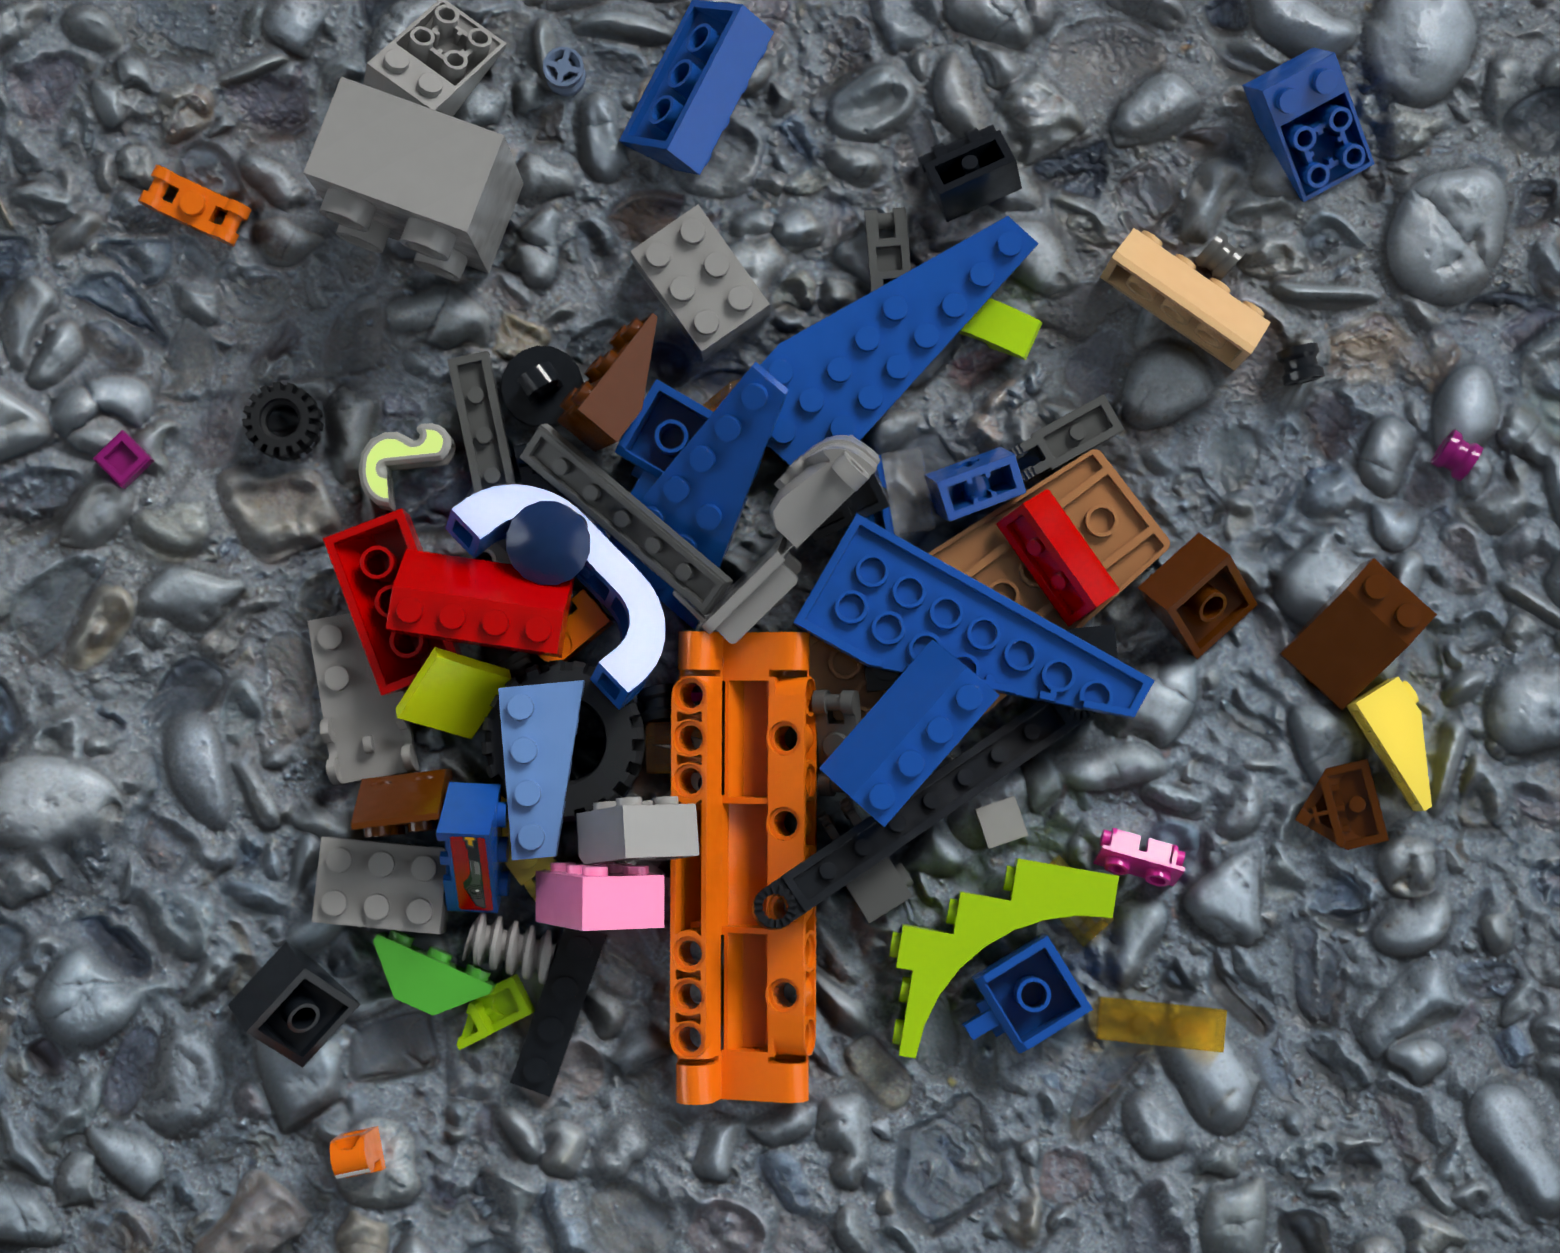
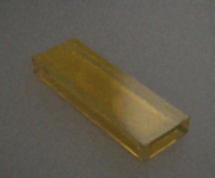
(1161, 1024)

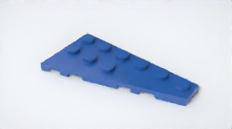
(712, 475)

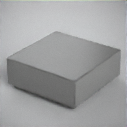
(1001, 822)

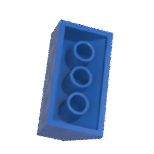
(697, 85)
(909, 732)

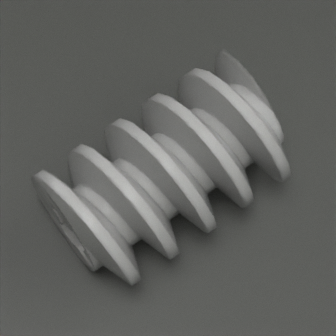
(510, 947)

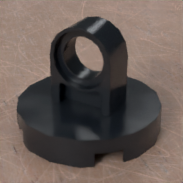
(538, 383)

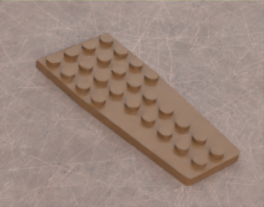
(1099, 507)

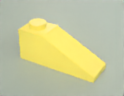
(1396, 734)

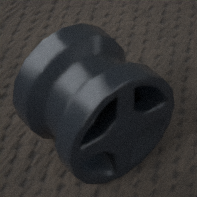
(1300, 364)
(656, 703)

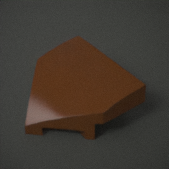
(1345, 807)

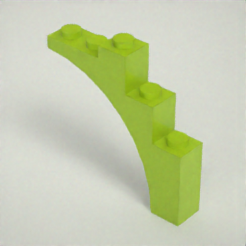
(935, 956)

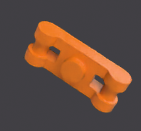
(195, 205)

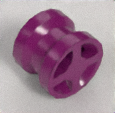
(1456, 455)

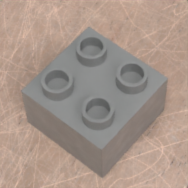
(413, 179)

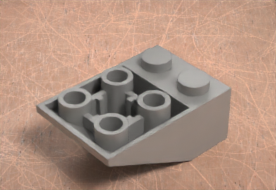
(436, 59)

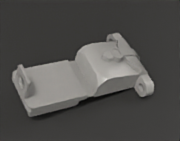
(806, 497)

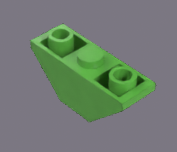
(428, 977)

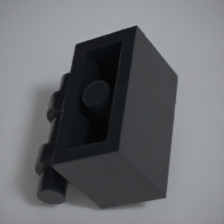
(971, 171)

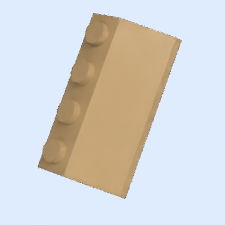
(1185, 298)

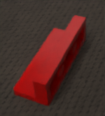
(1057, 557)

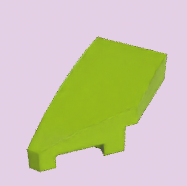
(495, 1011)

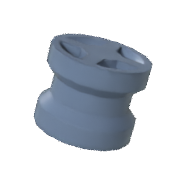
(563, 62)

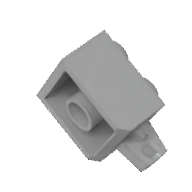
(638, 830)

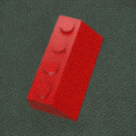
(366, 567)
(477, 604)

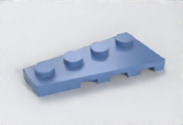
(538, 748)

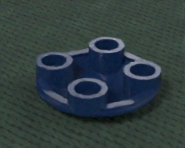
(548, 542)

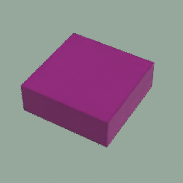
(123, 459)

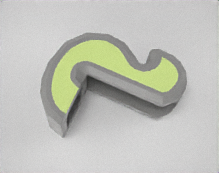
(398, 452)

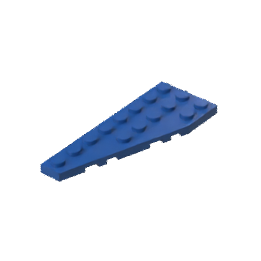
(871, 351)
(890, 599)

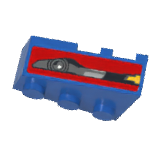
(474, 847)

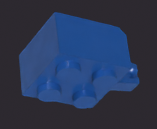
(659, 433)
(1027, 996)

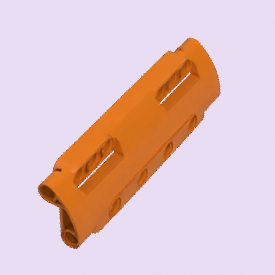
(739, 855)

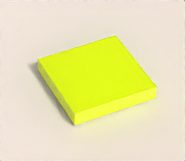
(452, 693)

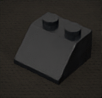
(292, 1005)

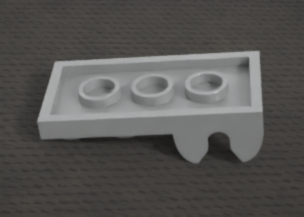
(357, 721)

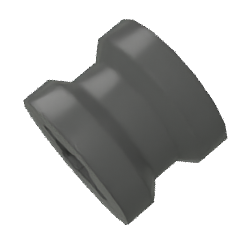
(1219, 256)

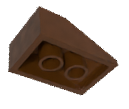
(1357, 633)

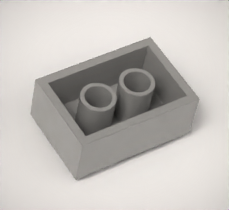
(700, 282)
(380, 885)

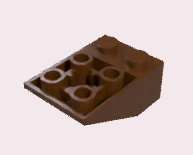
(615, 389)
(399, 801)

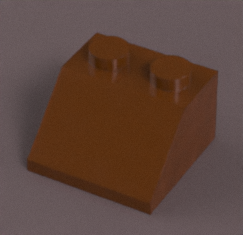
(1198, 594)

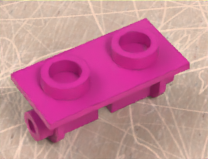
(1158, 864)

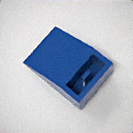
(1310, 121)

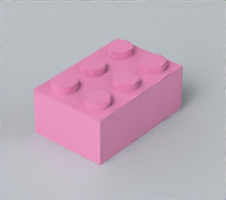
(599, 896)

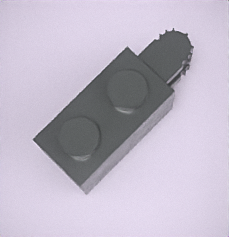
(879, 887)

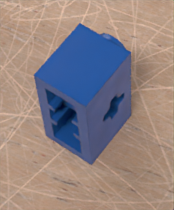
(975, 483)

